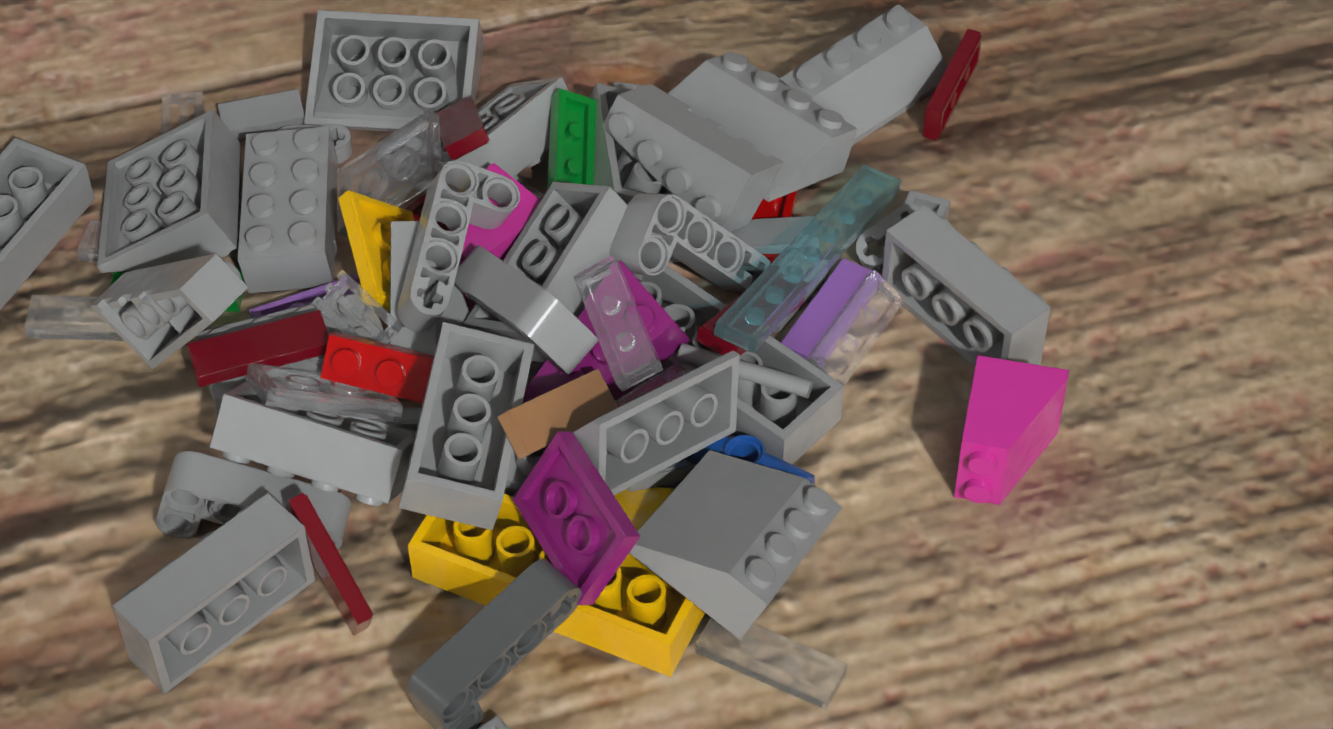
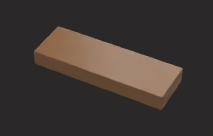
(561, 409)

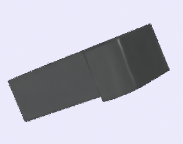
(490, 646)

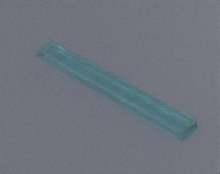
(806, 259)

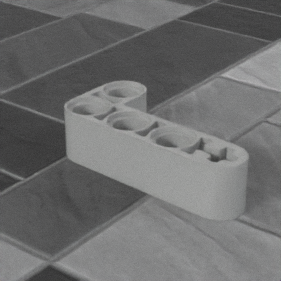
(668, 226)
(445, 247)
(525, 308)
(218, 489)

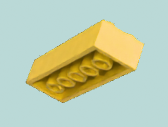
(632, 618)

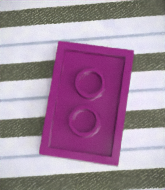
(576, 516)

